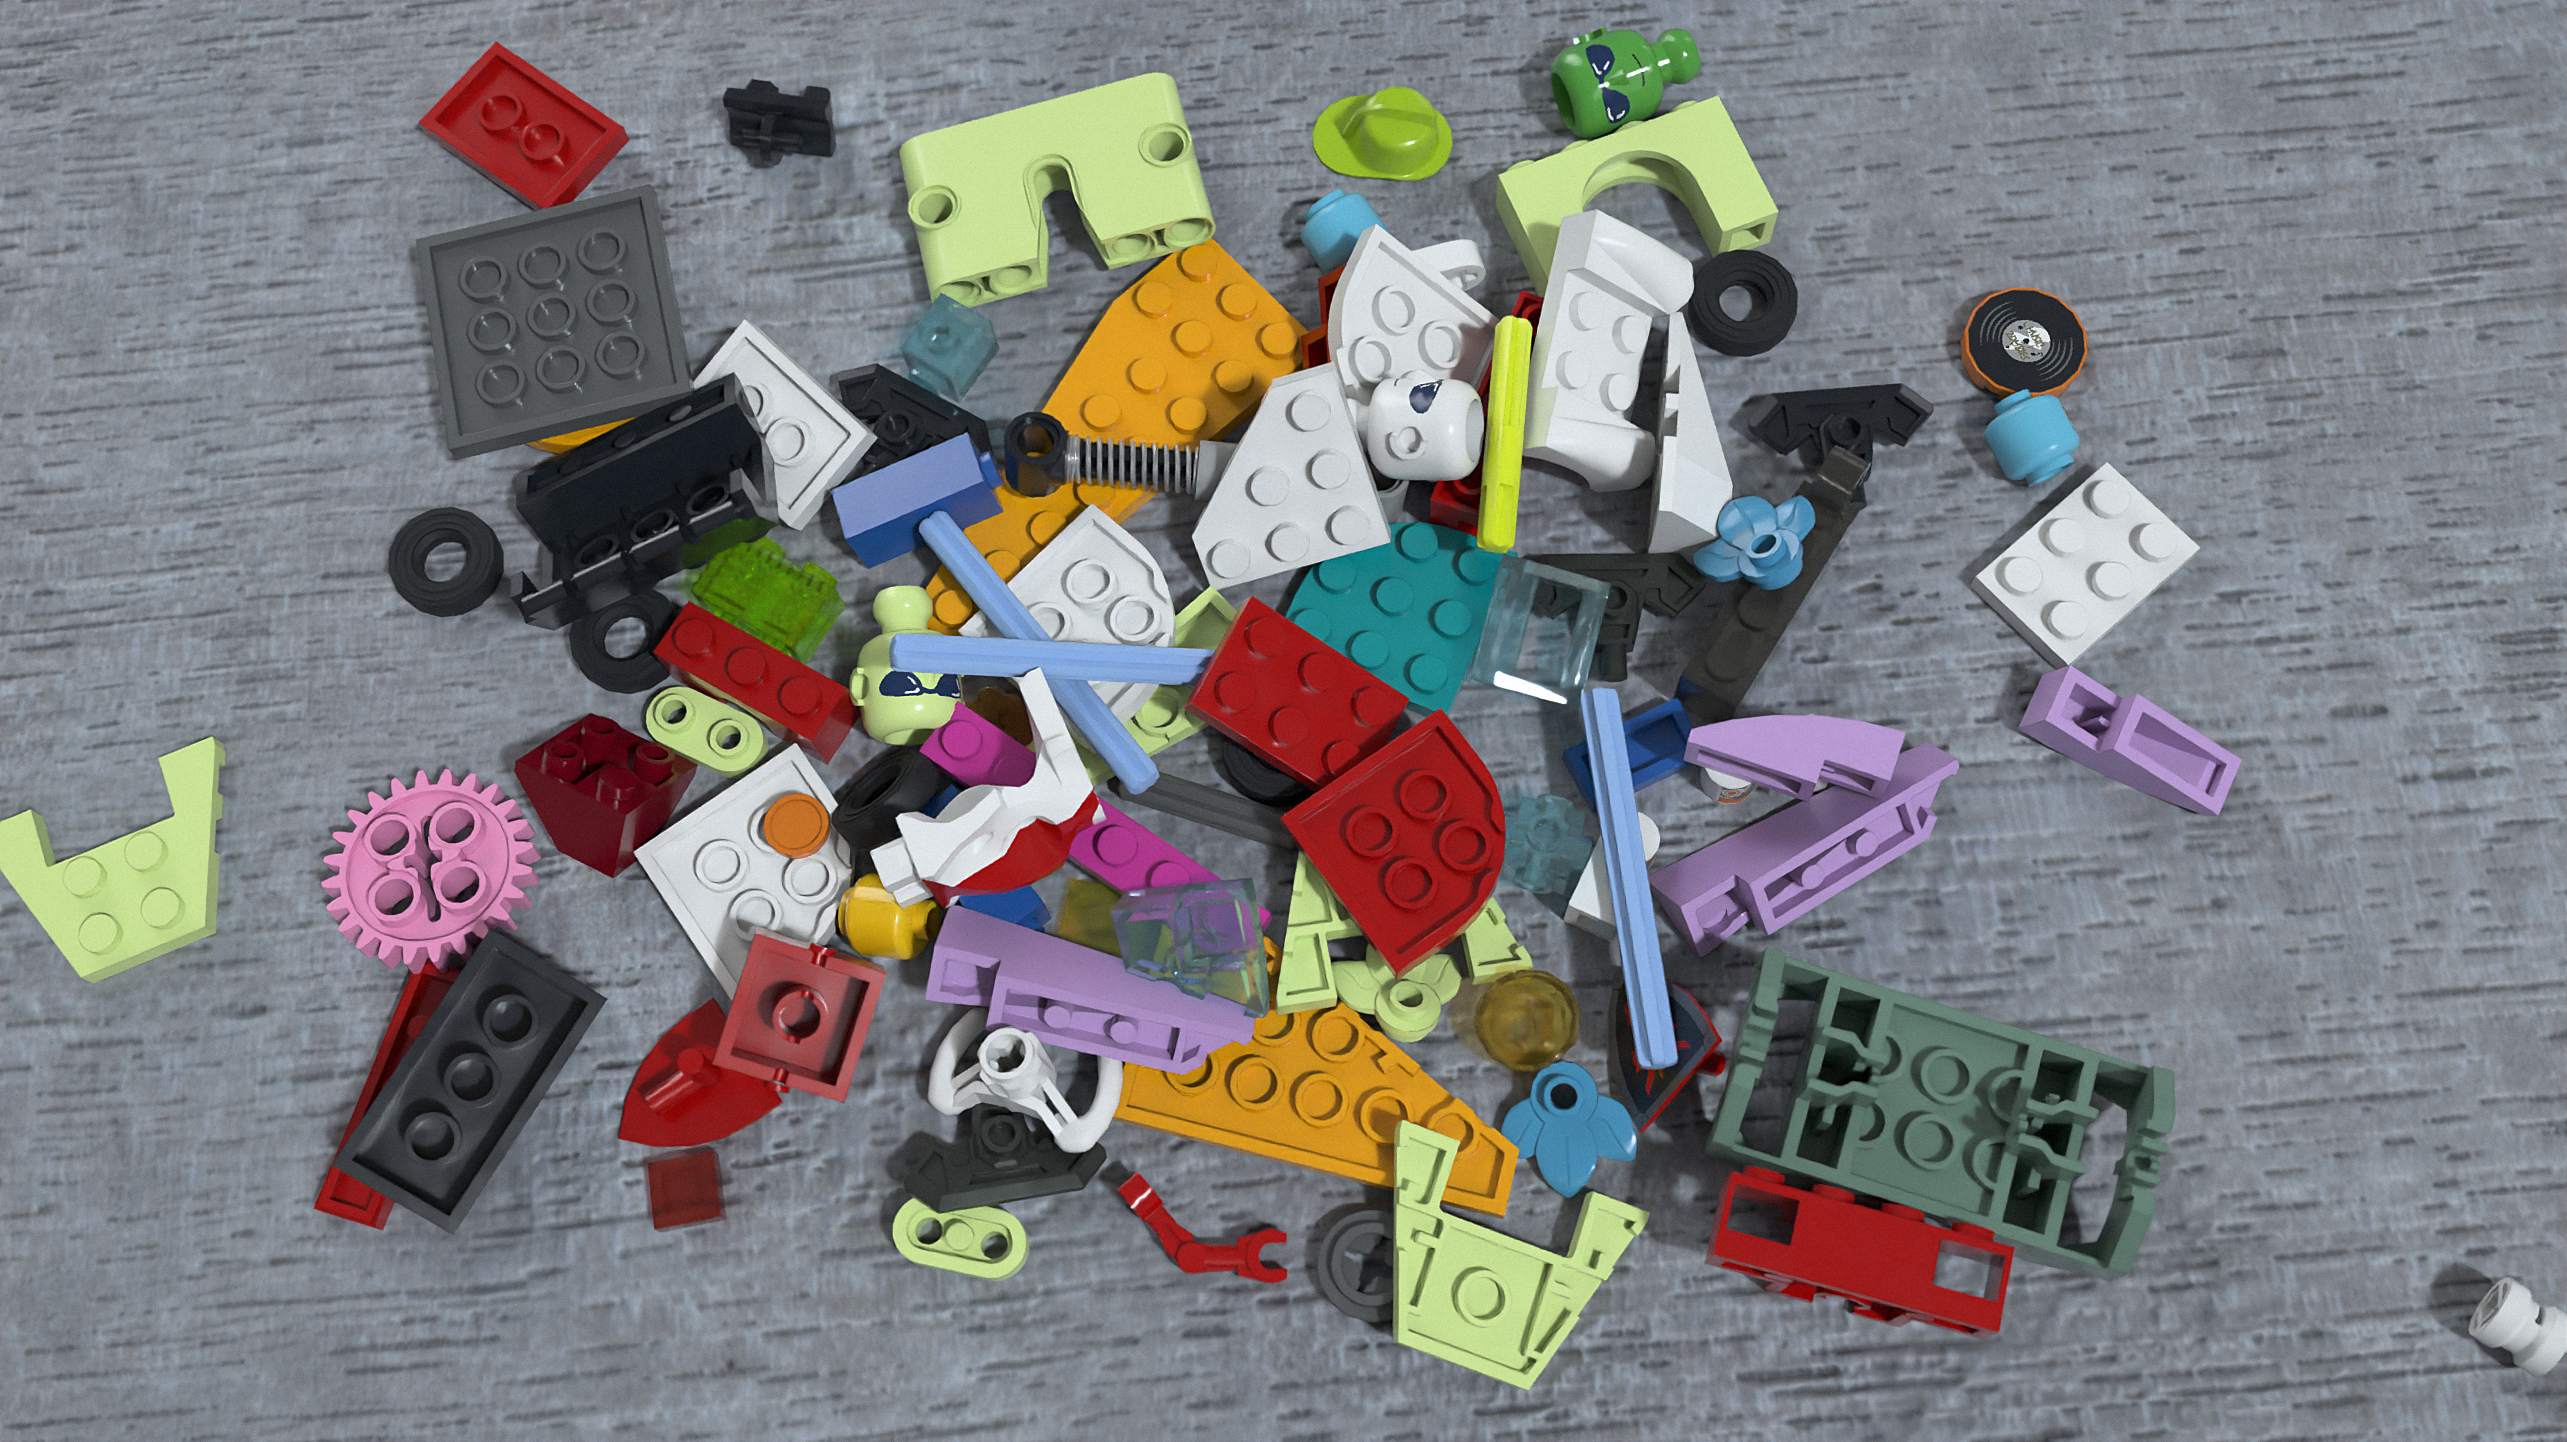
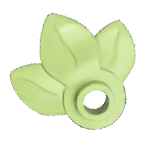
(1373, 990)

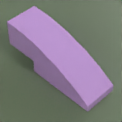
(2129, 741)
(1798, 750)

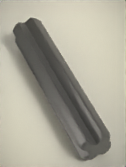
(1214, 810)

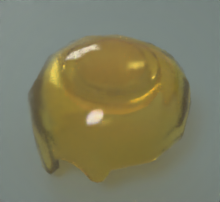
(1527, 1020)

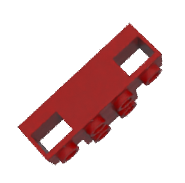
(1861, 1255)

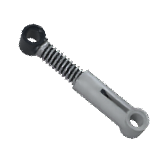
(1073, 459)

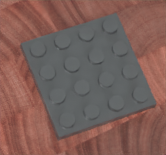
(553, 321)

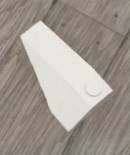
(1690, 470)

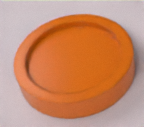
(797, 826)

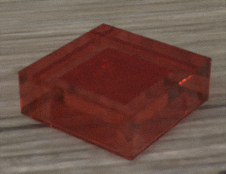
(686, 1191)

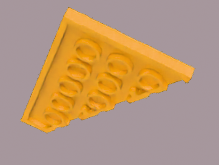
(1323, 1099)

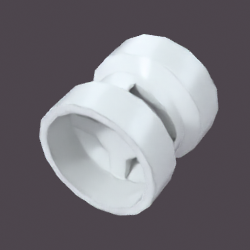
(2518, 1324)

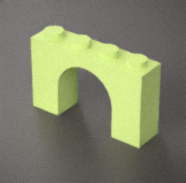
(1685, 152)

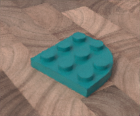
(1405, 609)

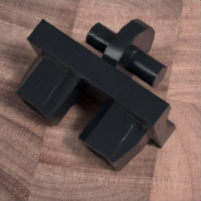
(779, 121)

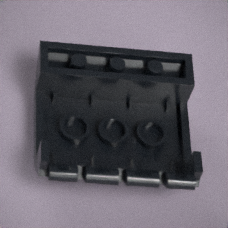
(645, 503)

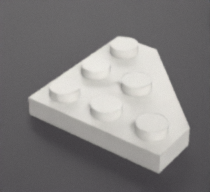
(1292, 487)

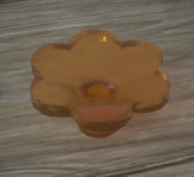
(1004, 712)

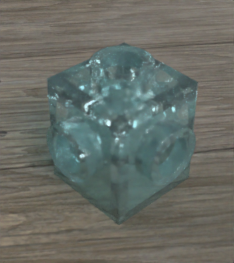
(1541, 865)

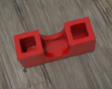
(772, 686)

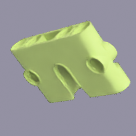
(998, 169)

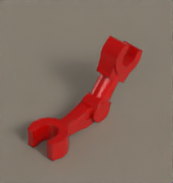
(1202, 1257)

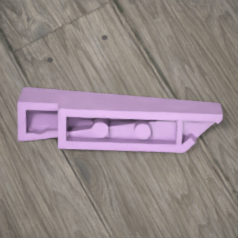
(1801, 854)
(1076, 995)

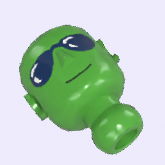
(1618, 77)

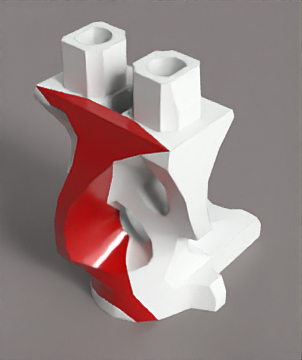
(993, 834)

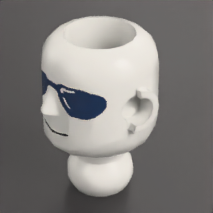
(1422, 428)

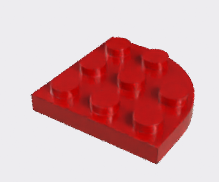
(1408, 841)

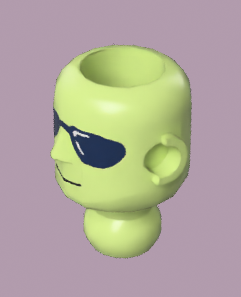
(895, 704)

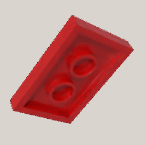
(524, 130)
(1293, 698)

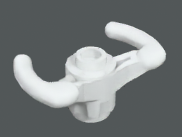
(1021, 1077)

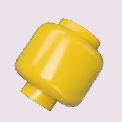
(880, 926)

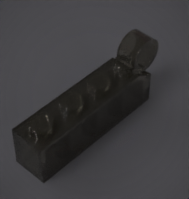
(1757, 619)

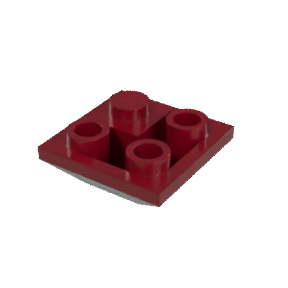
(603, 791)

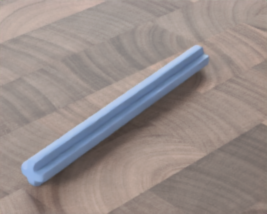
(1015, 622)
(1056, 659)
(1628, 880)

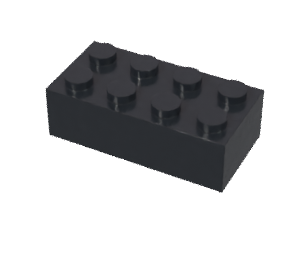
(470, 1082)

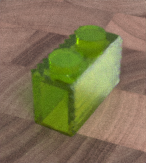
(771, 597)

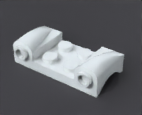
(1593, 346)

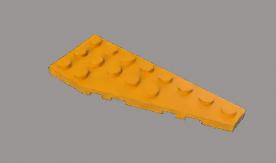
(1166, 364)

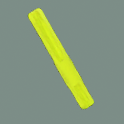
(1504, 435)

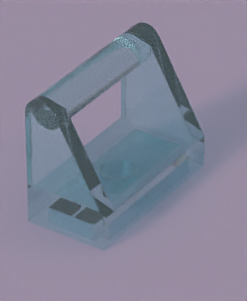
(1508, 622)

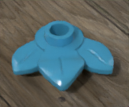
(1758, 542)
(1569, 1137)

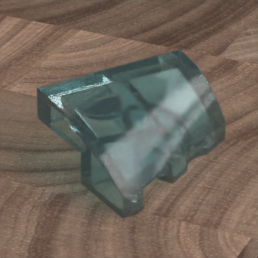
(1198, 939)

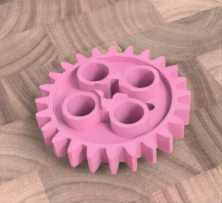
(374, 882)

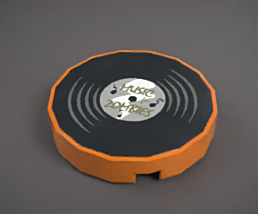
(2023, 343)

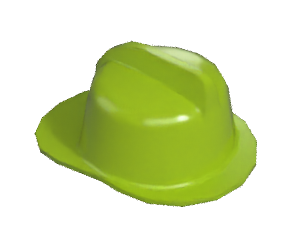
(1383, 136)

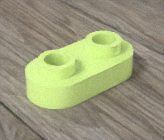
(704, 730)
(962, 1240)

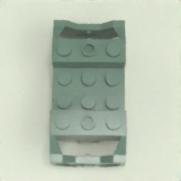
(1946, 1114)

